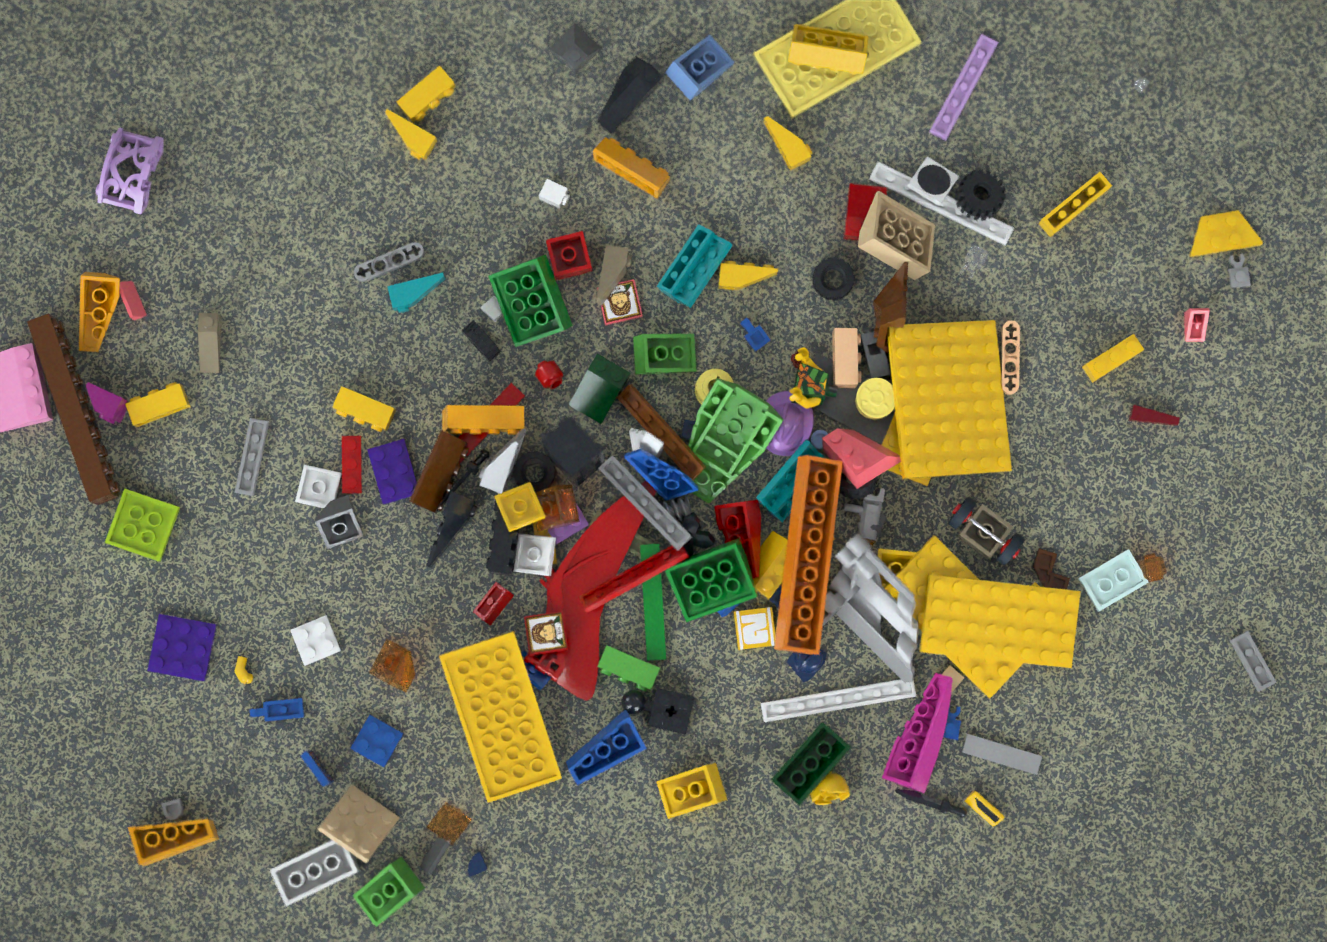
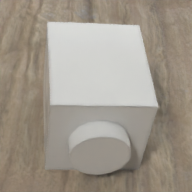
(554, 194)

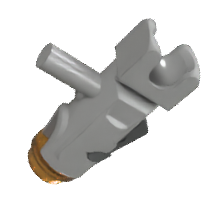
(871, 516)

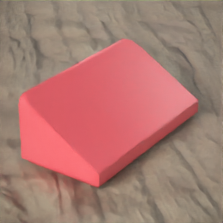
(132, 300)

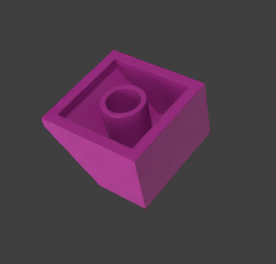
(107, 404)

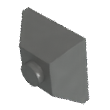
(575, 48)
(338, 522)

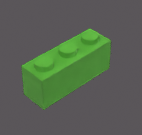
(628, 668)

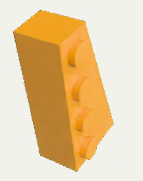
(480, 418)
(165, 840)

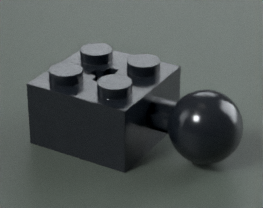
(635, 703)

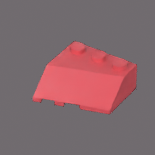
(860, 456)

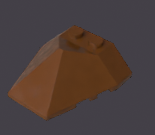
(891, 306)

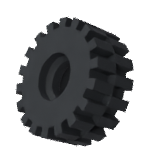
(975, 206)

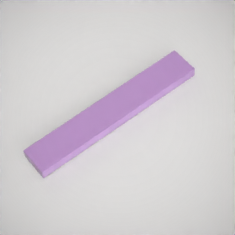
(963, 87)

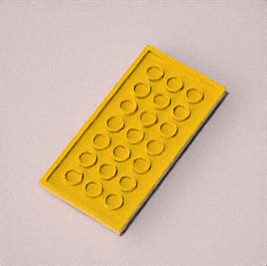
(937, 559)
(1000, 621)
(500, 716)

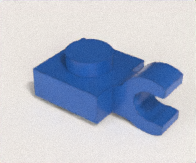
(756, 336)

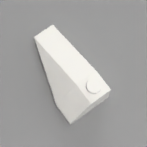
(645, 441)

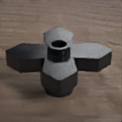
(699, 538)

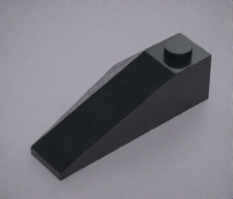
(633, 87)
(456, 515)

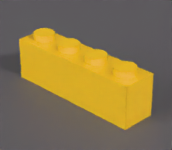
(1075, 204)

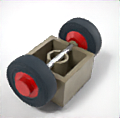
(985, 531)

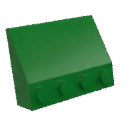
(530, 300)
(712, 580)

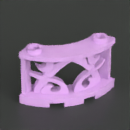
(152, 152)

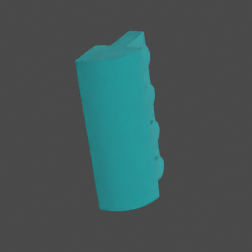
(694, 266)
(778, 493)

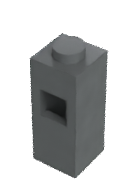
(874, 356)

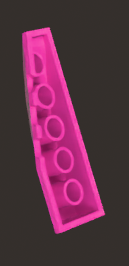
(918, 747)

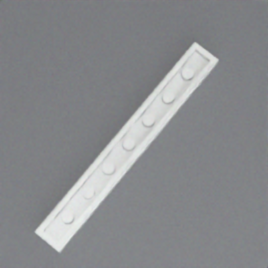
(898, 183)
(837, 700)

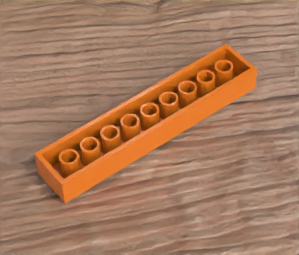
(808, 555)

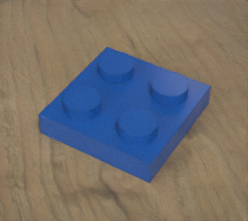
(377, 741)

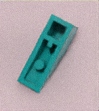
(411, 292)

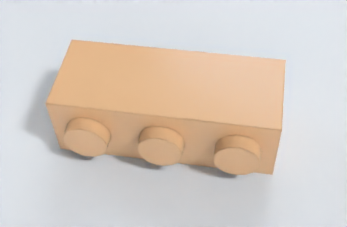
(846, 357)

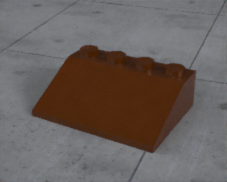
(439, 472)

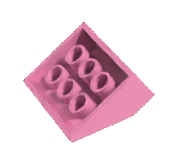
(22, 389)

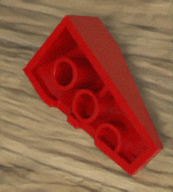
(743, 522)

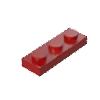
(351, 464)

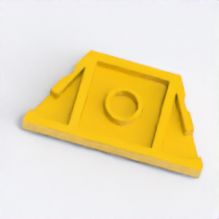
(1223, 233)

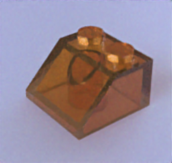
(558, 506)

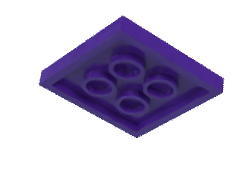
(182, 647)

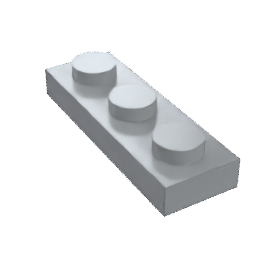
(1252, 661)

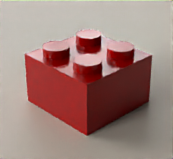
(569, 255)

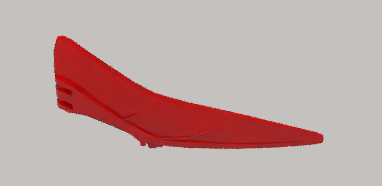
(587, 565)

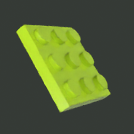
(142, 525)

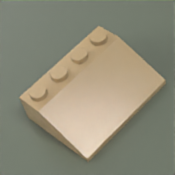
(897, 236)

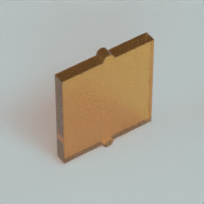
(449, 823)

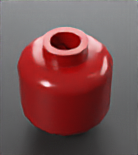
(549, 374)

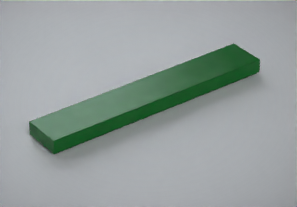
(653, 609)

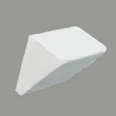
(492, 309)

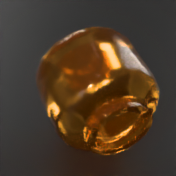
(1153, 567)

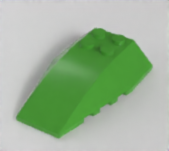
(729, 435)

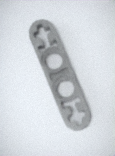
(388, 259)

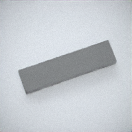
(252, 457)
(1001, 754)

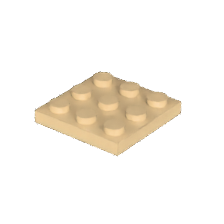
(358, 823)

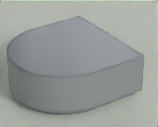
(173, 809)

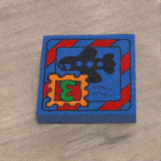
(317, 768)

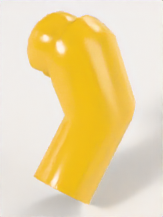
(241, 672)

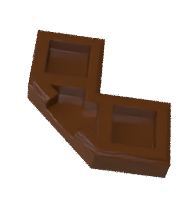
(1043, 567)

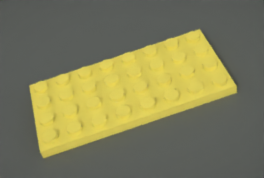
(806, 86)

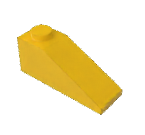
(415, 138)
(790, 146)

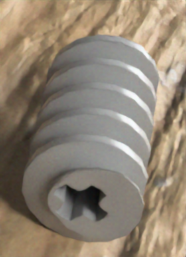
(678, 510)

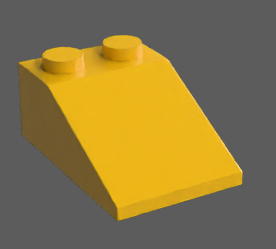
(691, 790)

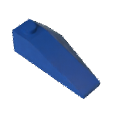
(660, 475)

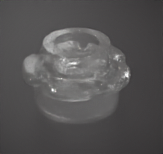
(1140, 84)

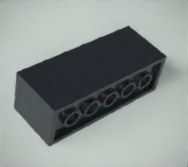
(572, 450)

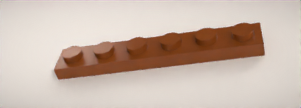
(658, 427)

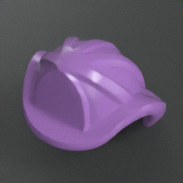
(795, 427)

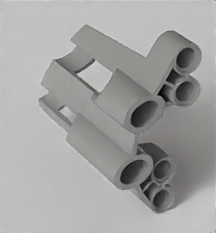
(861, 600)

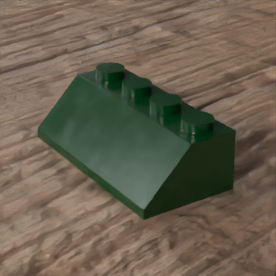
(811, 763)

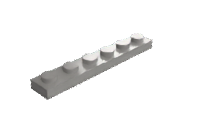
(644, 502)

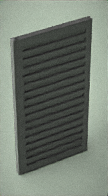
(844, 407)

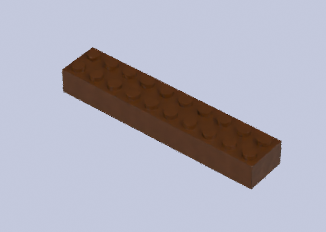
(73, 409)

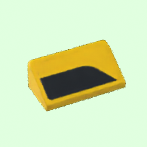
(984, 808)

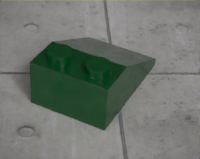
(599, 388)

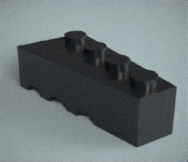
(502, 547)

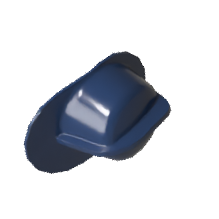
(806, 665)

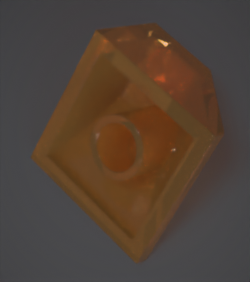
(394, 666)

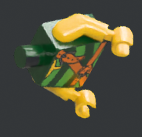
(810, 382)

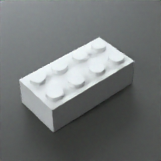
(313, 871)

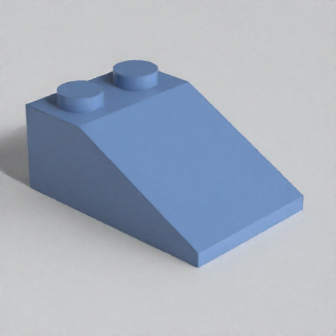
(699, 67)

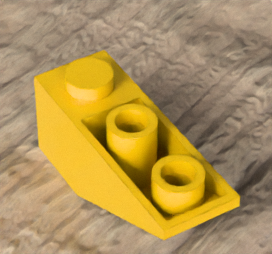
(740, 276)

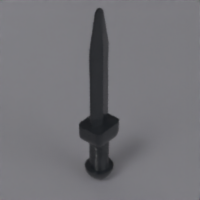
(472, 467)
(942, 805)

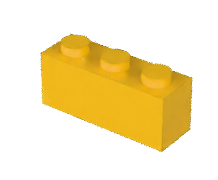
(426, 94)
(1113, 358)
(157, 404)
(363, 409)

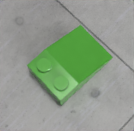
(664, 353)
(388, 891)

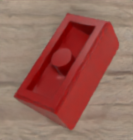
(493, 603)

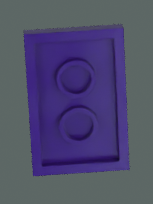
(393, 471)

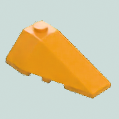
(97, 304)

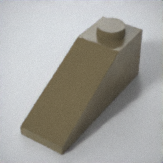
(613, 270)
(209, 342)

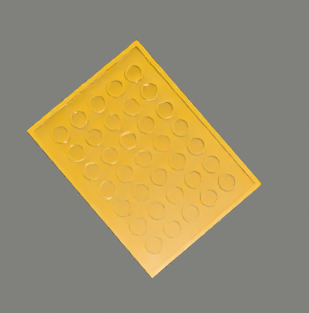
(948, 399)

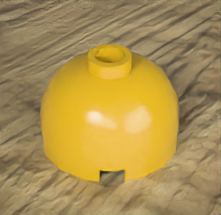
(831, 788)

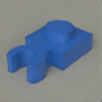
(952, 725)

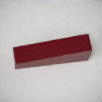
(1146, 415)

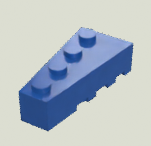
(606, 749)

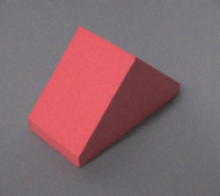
(1196, 324)

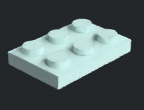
(1113, 580)

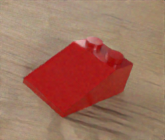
(858, 204)

